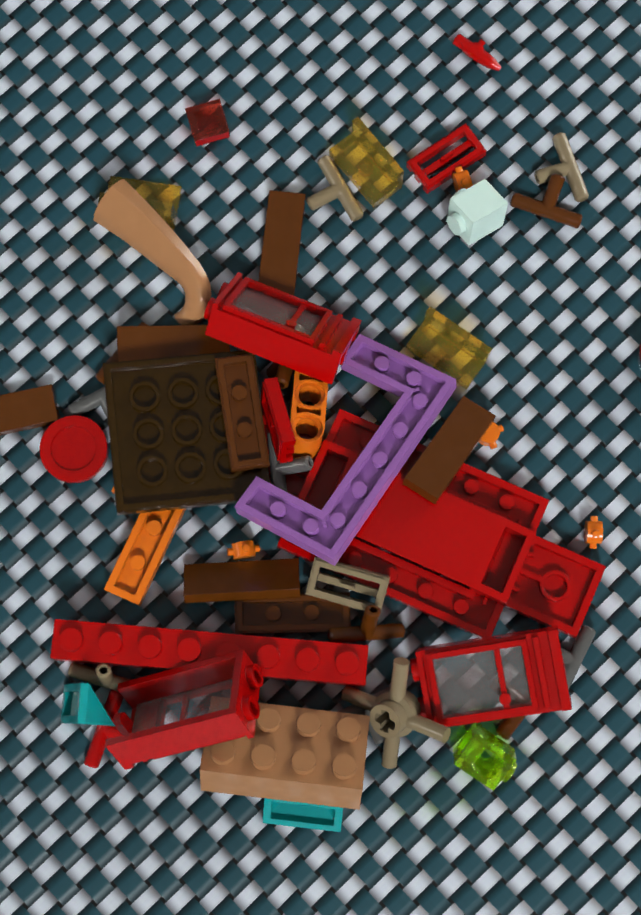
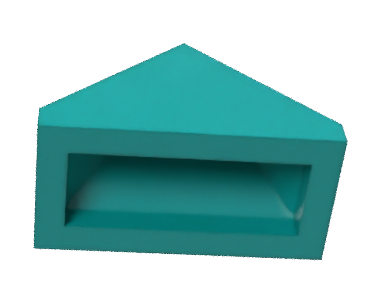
(82, 706)
(302, 815)

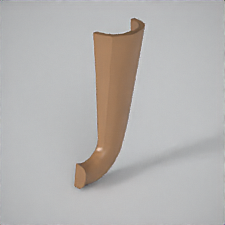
(139, 225)

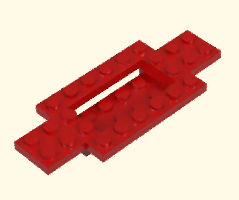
(473, 534)

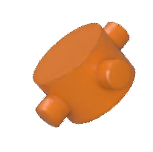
(461, 179)
(492, 435)
(593, 532)
(243, 550)

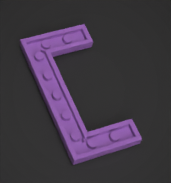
(331, 530)

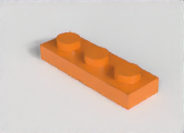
(143, 554)

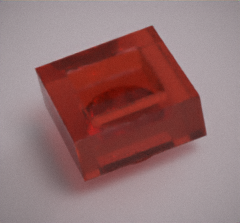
(207, 122)

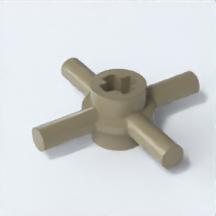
(395, 713)

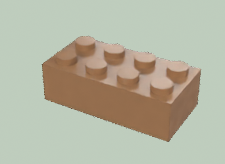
(293, 758)

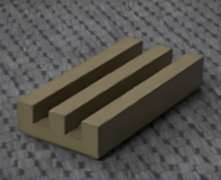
(351, 570)

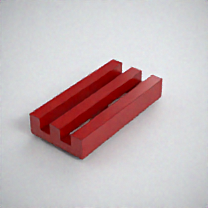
(422, 175)
(277, 420)

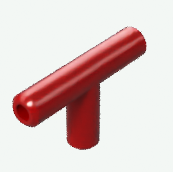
(103, 733)

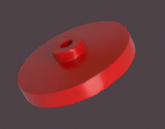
(74, 449)

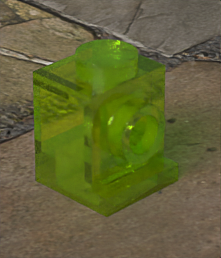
(486, 770)

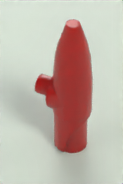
(476, 52)

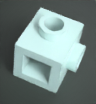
(476, 211)

